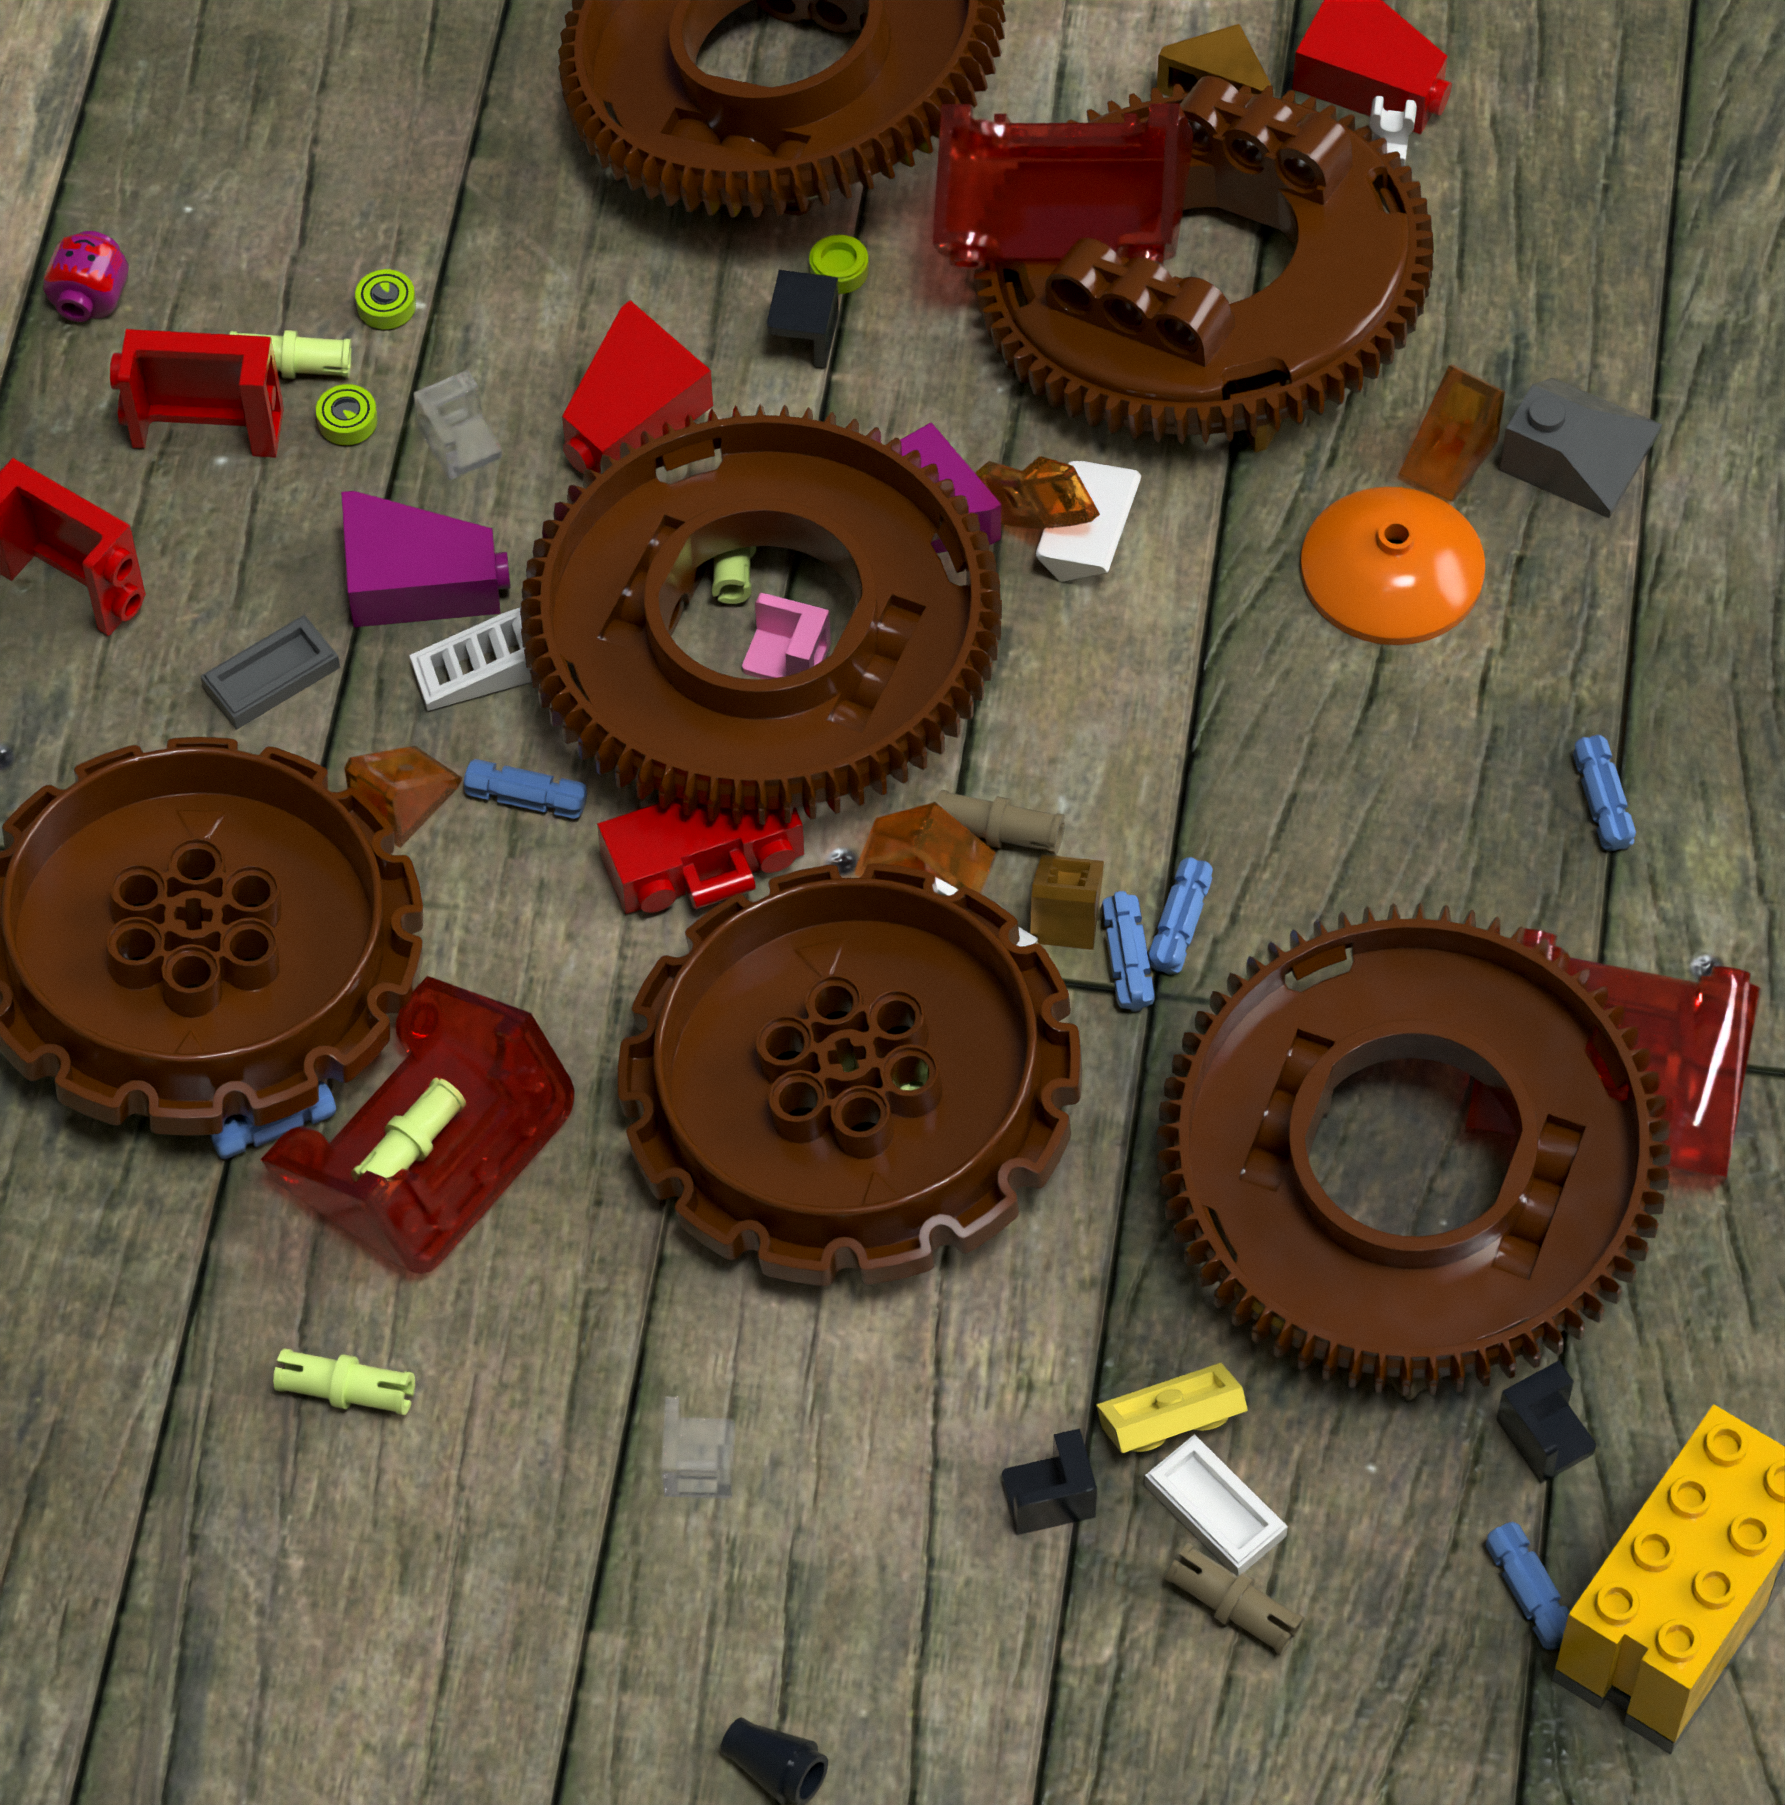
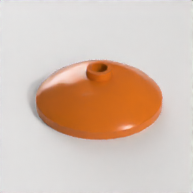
(1387, 588)

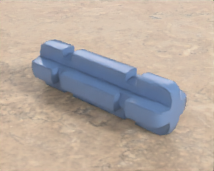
(525, 788)
(1604, 793)
(1180, 916)
(1128, 951)
(242, 1132)
(1529, 1583)

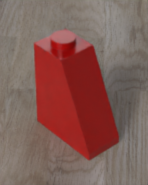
(1369, 52)
(631, 388)

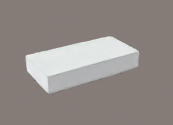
(1215, 1506)

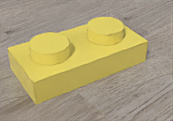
(1172, 1407)

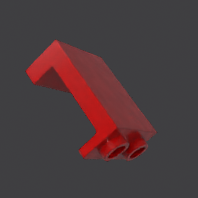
(199, 382)
(71, 536)

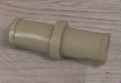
(1005, 823)
(1234, 1598)

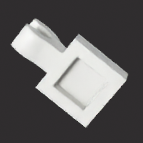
(1393, 125)

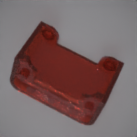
(1044, 185)
(513, 1107)

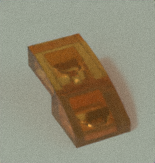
(1040, 495)

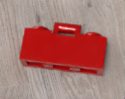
(662, 853)

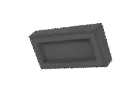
(270, 671)

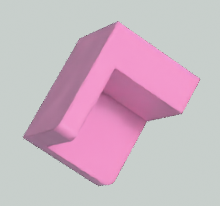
(787, 638)

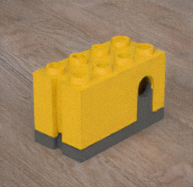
(1683, 1583)

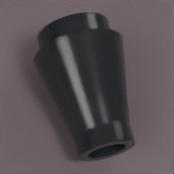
(778, 1761)

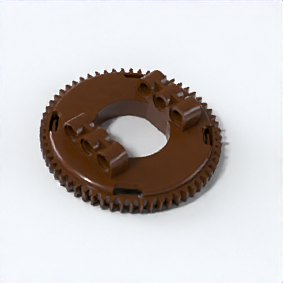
(757, 142)
(1160, 348)
(634, 549)
(1390, 1301)

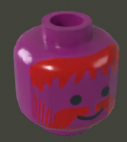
(86, 276)

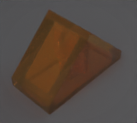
(1455, 434)
(403, 786)
(931, 842)

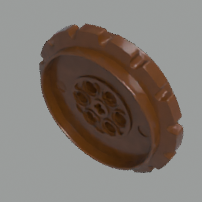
(256, 1032)
(807, 1185)

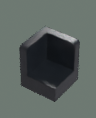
(805, 309)
(1543, 1424)
(1052, 1489)

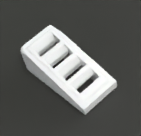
(486, 637)

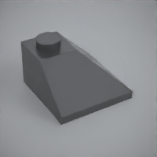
(1576, 445)

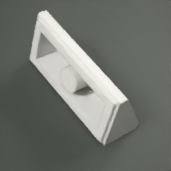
(1090, 546)

